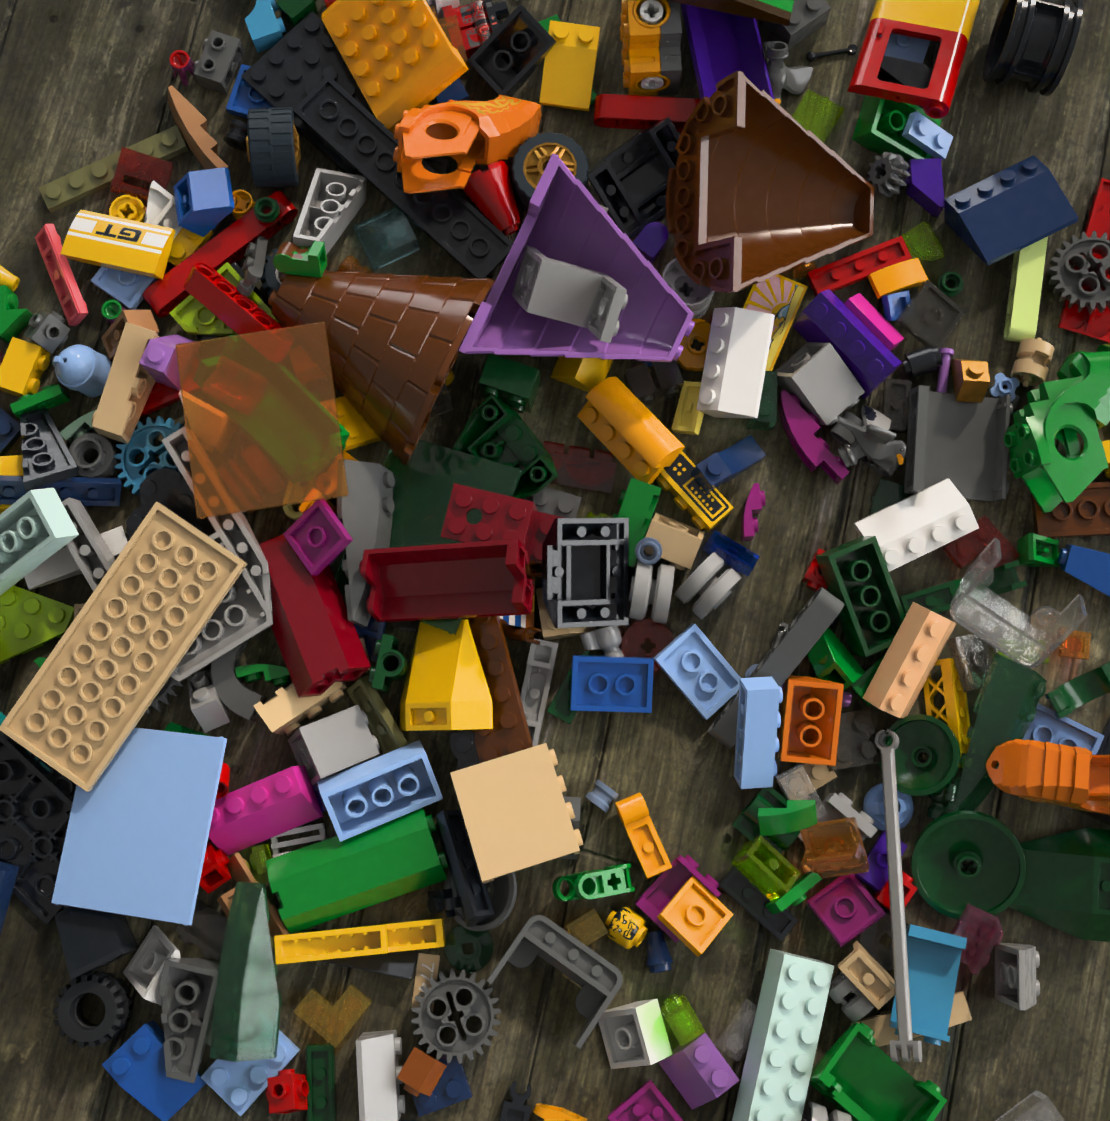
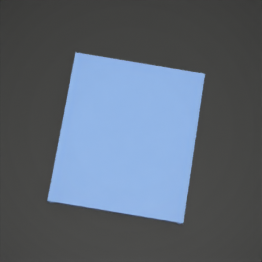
(143, 828)

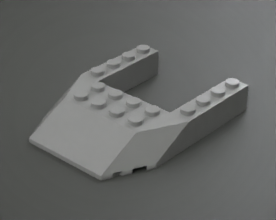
(243, 610)

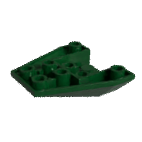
(503, 437)
(1069, 882)

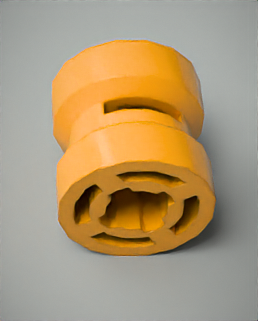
(242, 200)

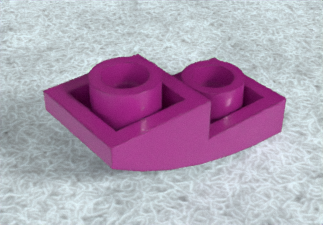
(752, 506)

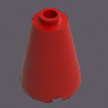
(494, 196)

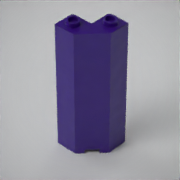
(723, 45)

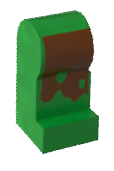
(301, 259)

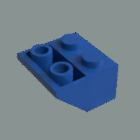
(203, 199)

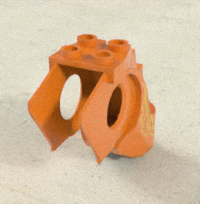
(466, 132)
(1052, 774)

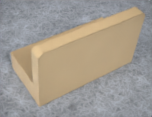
(868, 976)

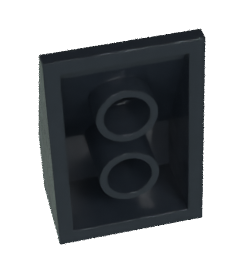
(512, 52)

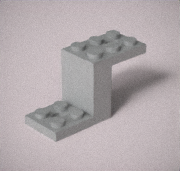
(569, 294)

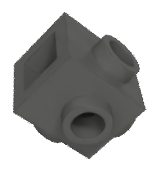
(47, 330)

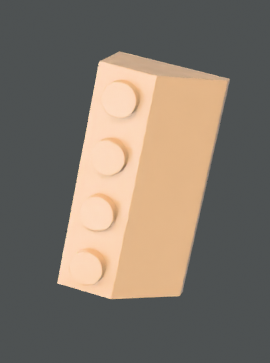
(909, 661)

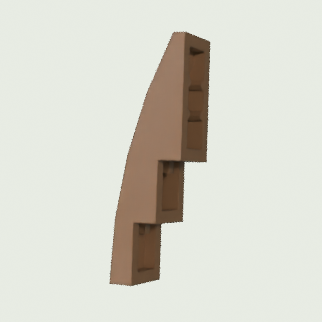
(194, 130)

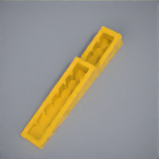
(359, 941)

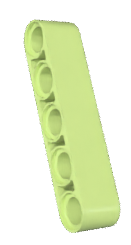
(1025, 292)

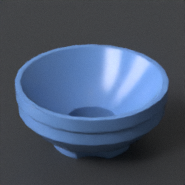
(874, 807)

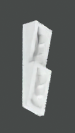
(63, 566)

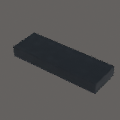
(754, 902)

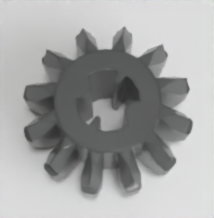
(888, 174)

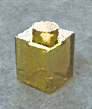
(587, 927)

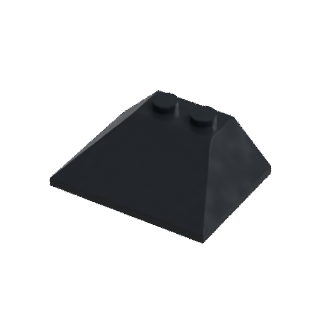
(635, 177)
(586, 572)

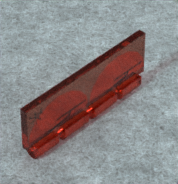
(579, 470)

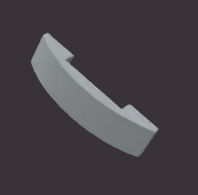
(537, 685)

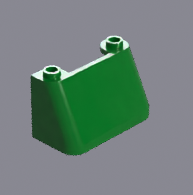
(869, 1085)

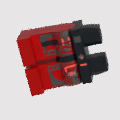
(477, 21)

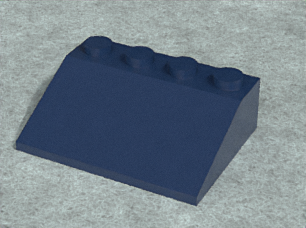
(1009, 210)

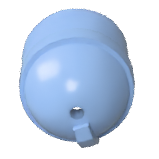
(82, 369)

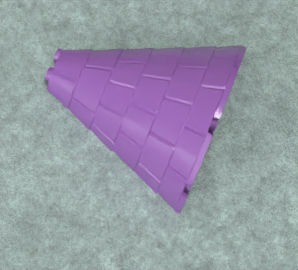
(574, 229)

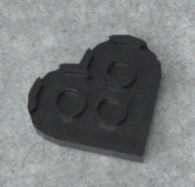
(173, 492)

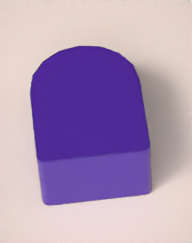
(652, 240)

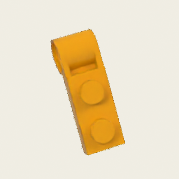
(643, 835)

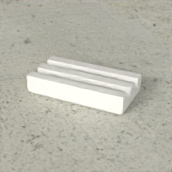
(276, 845)

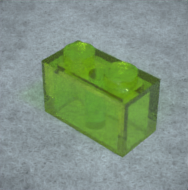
(766, 868)
(681, 1018)

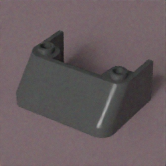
(592, 972)

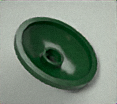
(920, 736)

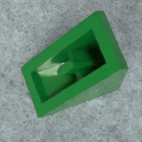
(1038, 551)

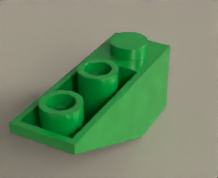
(834, 661)

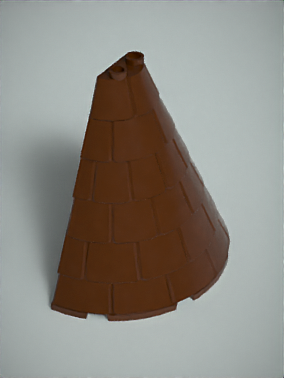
(758, 191)
(386, 340)

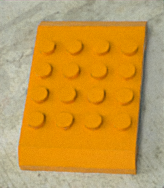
(393, 53)

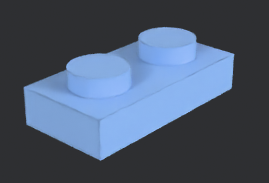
(927, 135)

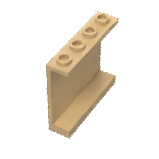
(516, 812)

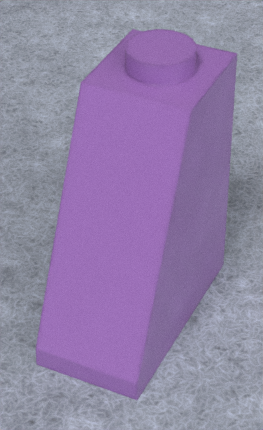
(161, 359)

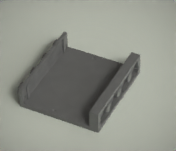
(958, 444)

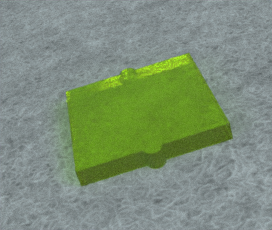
(817, 114)

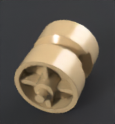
(1032, 361)

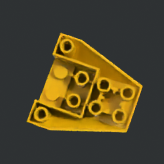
(445, 683)

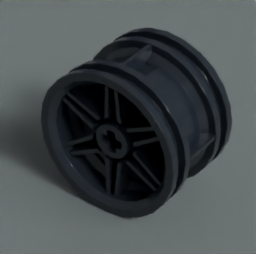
(1033, 43)

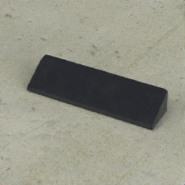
(396, 964)

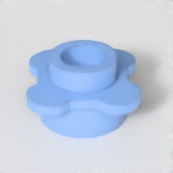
(1000, 380)

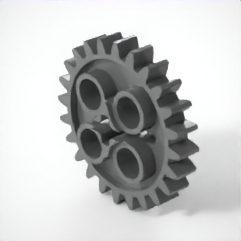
(1090, 272)
(432, 1025)

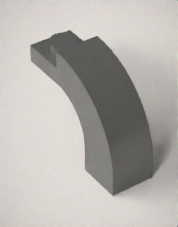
(232, 689)

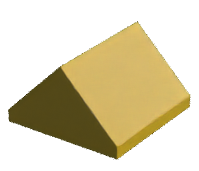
(581, 372)

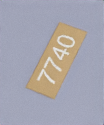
(426, 968)

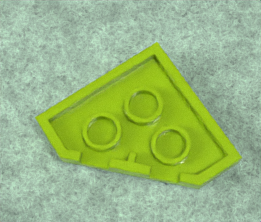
(200, 321)
(30, 621)

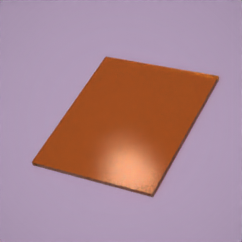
(261, 420)

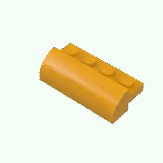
(629, 430)

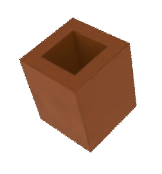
(421, 1073)

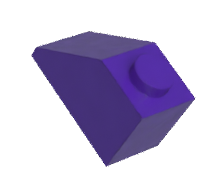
(926, 184)

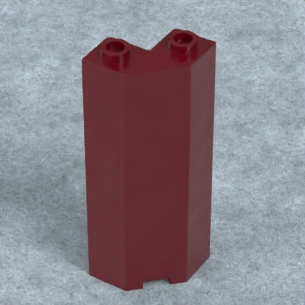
(448, 581)
(311, 623)

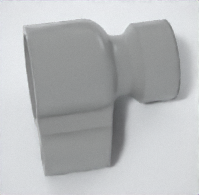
(604, 639)

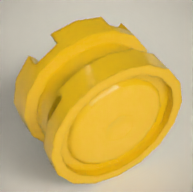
(128, 208)

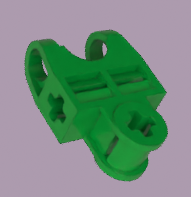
(595, 883)

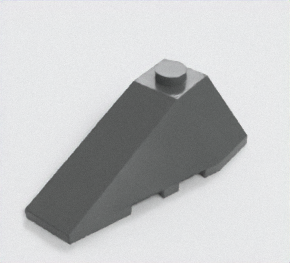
(187, 1013)

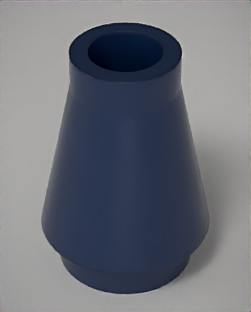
(658, 955)

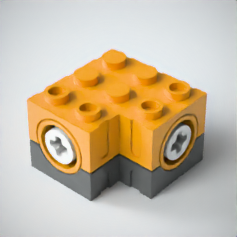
(651, 47)

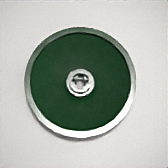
(987, 882)

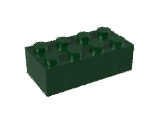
(863, 583)

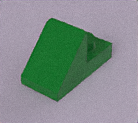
(12, 319)

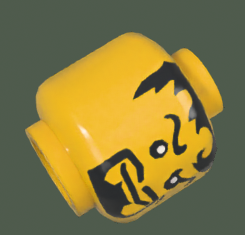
(626, 927)

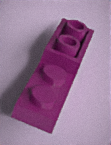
(801, 432)

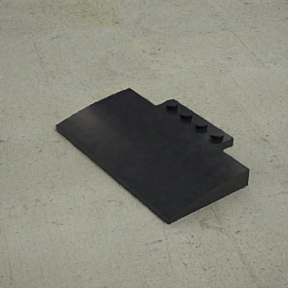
(33, 824)

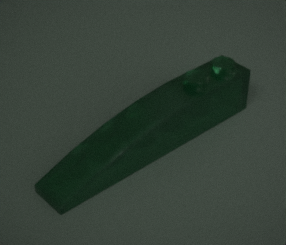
(1004, 714)
(246, 989)

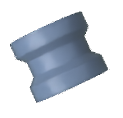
(602, 795)

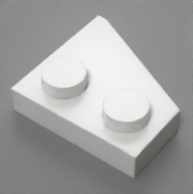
(161, 208)

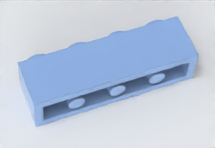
(757, 732)

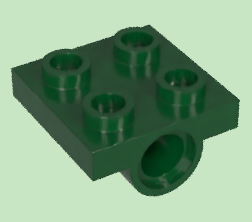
(387, 652)
(748, 823)

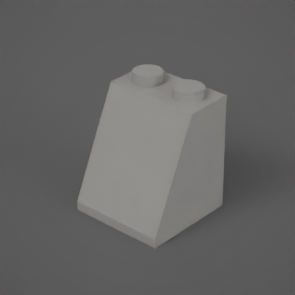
(820, 381)
(334, 744)

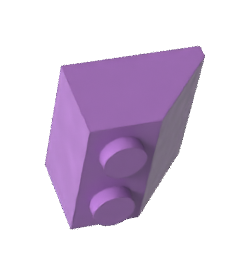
(699, 1071)

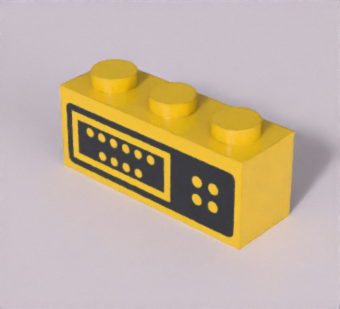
(705, 508)

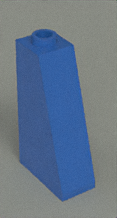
(1087, 566)

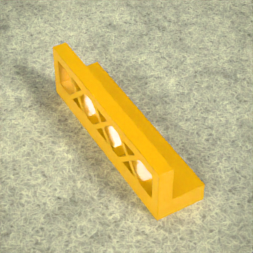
(955, 702)

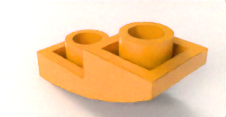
(897, 277)

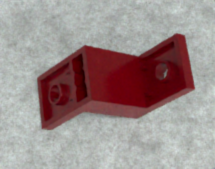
(501, 519)

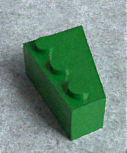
(639, 506)

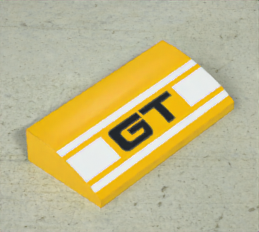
(119, 244)

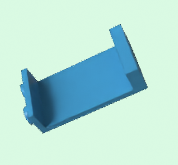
(932, 981)

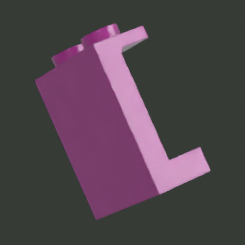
(668, 884)

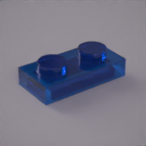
(731, 552)

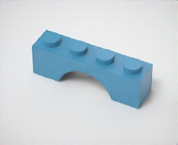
(264, 26)

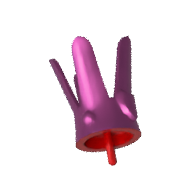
(181, 63)

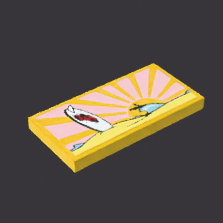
(781, 298)

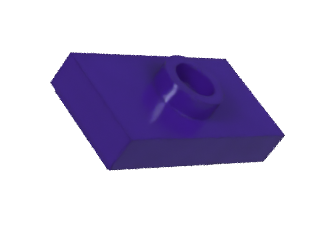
(878, 864)

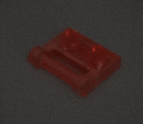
(142, 168)

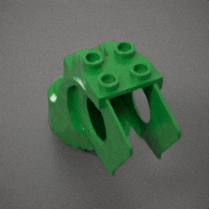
(1058, 411)

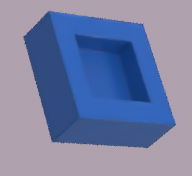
(895, 304)

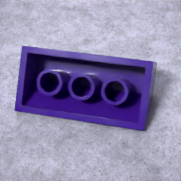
(832, 322)

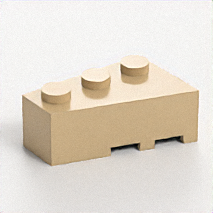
(287, 710)

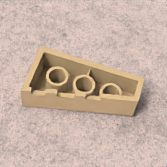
(126, 387)

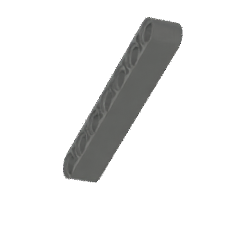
(783, 656)

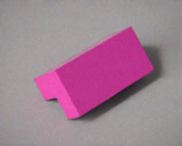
(874, 321)

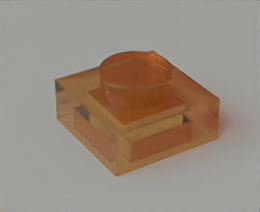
(1076, 645)

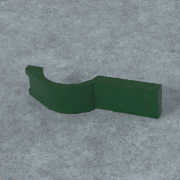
(940, 596)
(1080, 690)

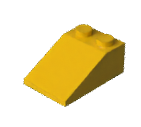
(570, 66)

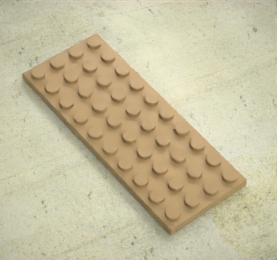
(122, 646)

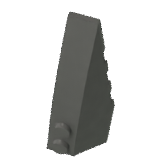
(369, 522)

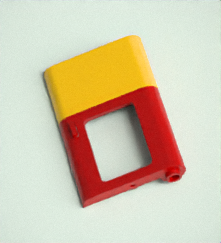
(931, 20)

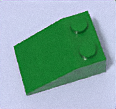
(882, 126)

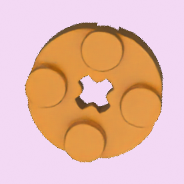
(690, 358)

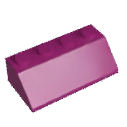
(264, 810)

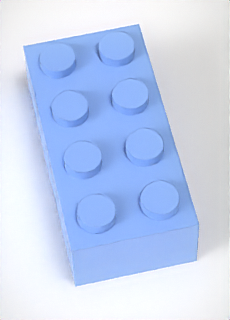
(379, 790)

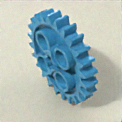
(143, 441)

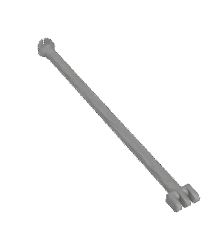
(898, 926)

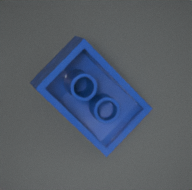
(142, 1073)

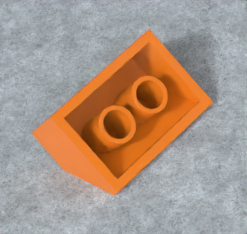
(810, 720)

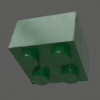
(510, 382)

